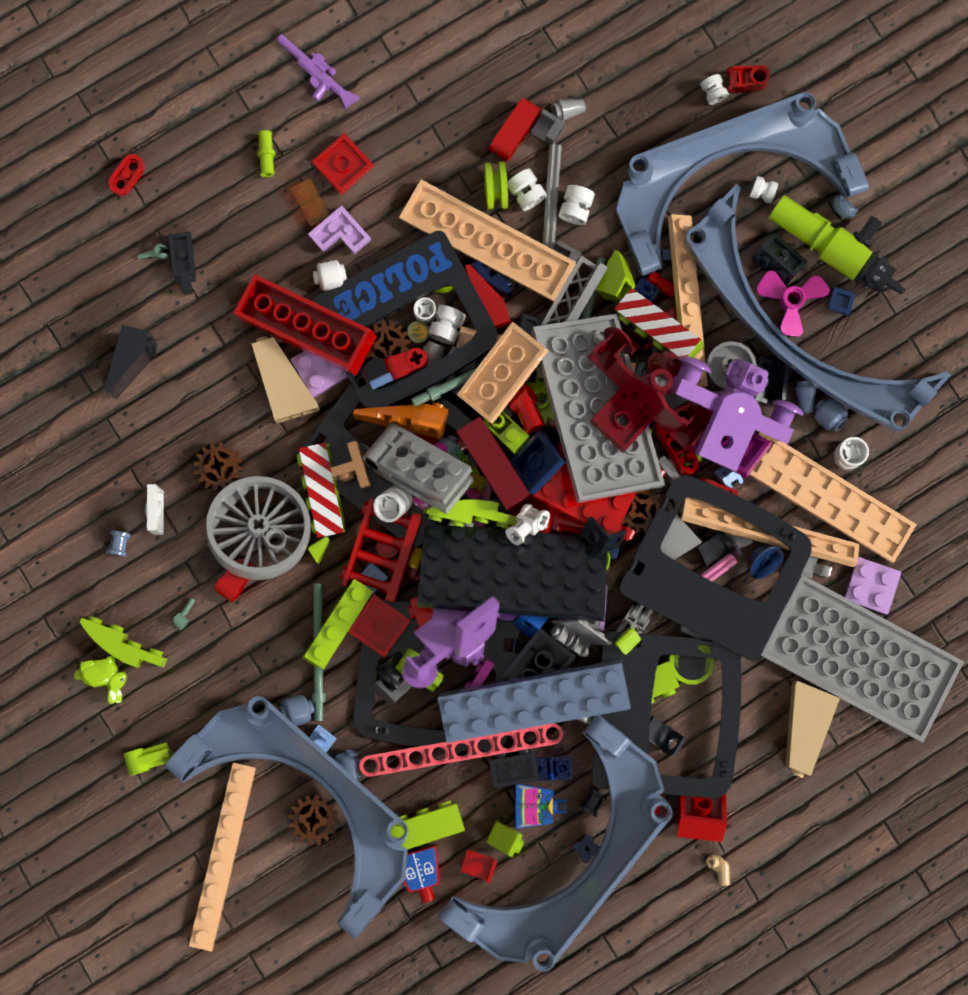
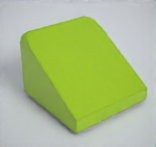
(318, 549)
(627, 640)

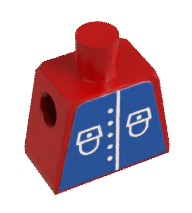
(422, 872)

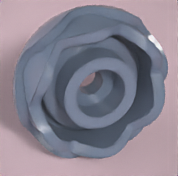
(844, 208)

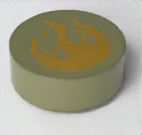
(418, 332)

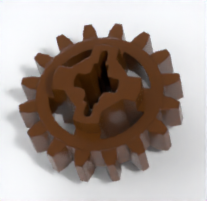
(396, 344)
(208, 469)
(646, 517)
(303, 818)

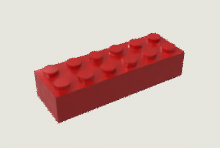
(305, 324)

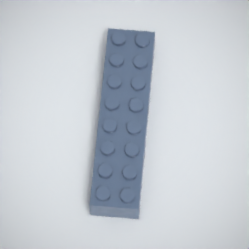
(534, 701)

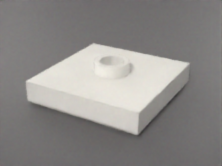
(155, 509)

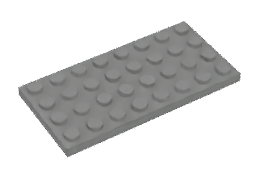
(576, 395)
(862, 658)

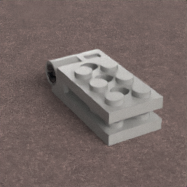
(419, 468)

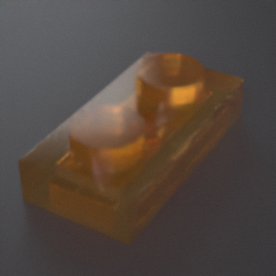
(310, 202)

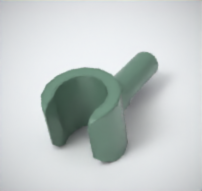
(157, 251)
(179, 620)

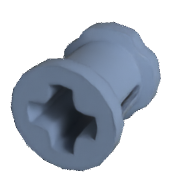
(118, 543)

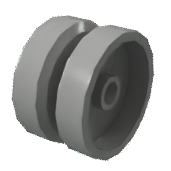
(720, 359)

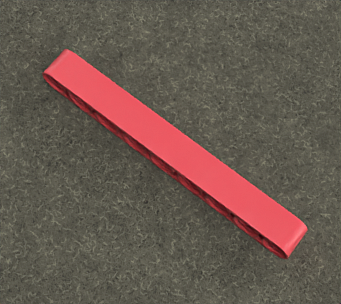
(451, 756)

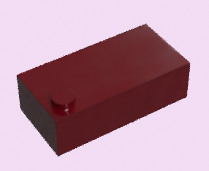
(492, 463)

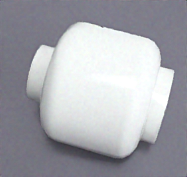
(329, 275)

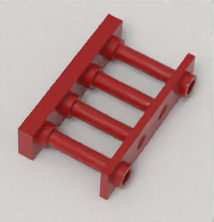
(398, 567)

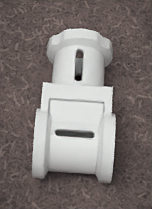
(528, 522)

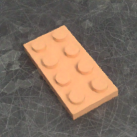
(502, 372)

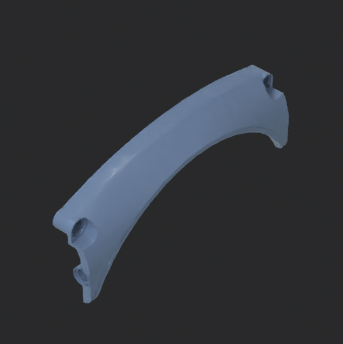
(870, 397)

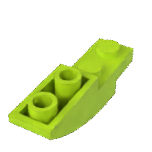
(465, 509)
(113, 641)

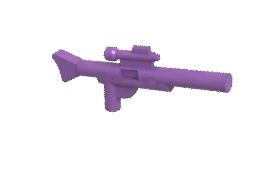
(317, 68)

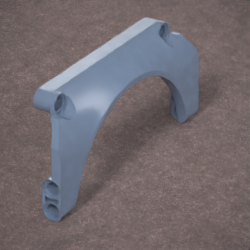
(774, 128)
(273, 737)
(555, 921)

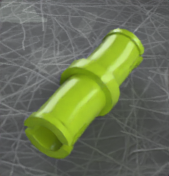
(266, 153)

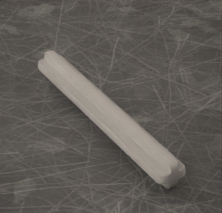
(552, 195)

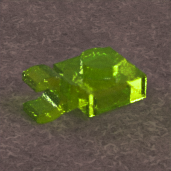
(479, 483)

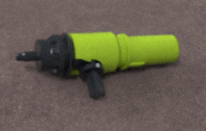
(837, 246)

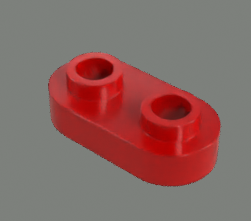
(125, 175)

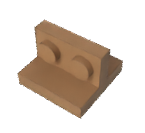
(346, 471)

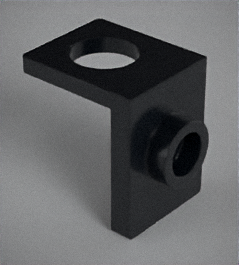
(599, 538)
(716, 546)
(388, 672)
(663, 736)

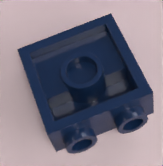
(537, 461)

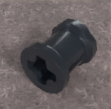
(593, 802)

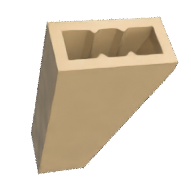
(283, 386)
(807, 727)

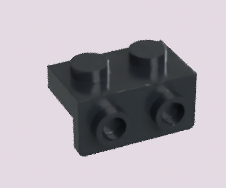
(777, 381)

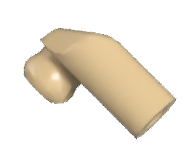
(721, 867)

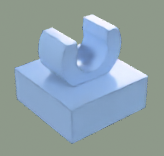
(727, 476)
(322, 738)

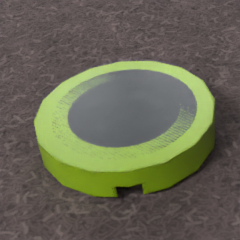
(692, 669)

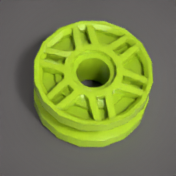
(496, 185)

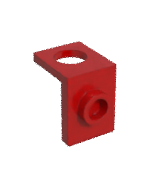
(478, 865)

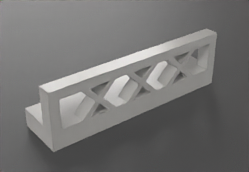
(584, 292)

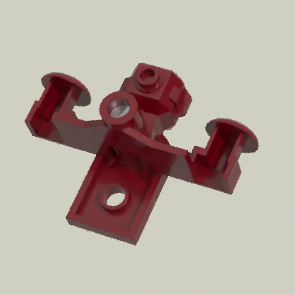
(642, 398)

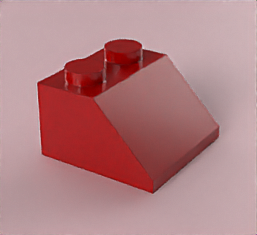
(701, 818)

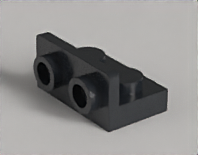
(779, 257)
(514, 769)

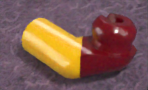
(413, 564)

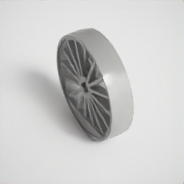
(225, 502)

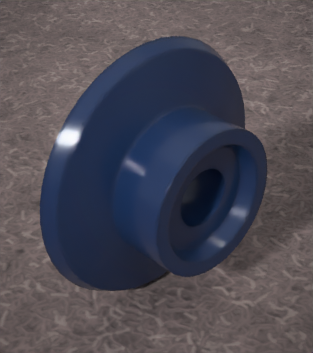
(765, 561)

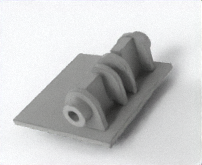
(577, 636)

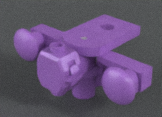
(733, 409)
(452, 636)

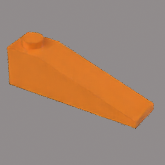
(422, 419)

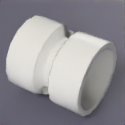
(522, 183)
(576, 204)
(446, 324)
(851, 453)
(392, 503)

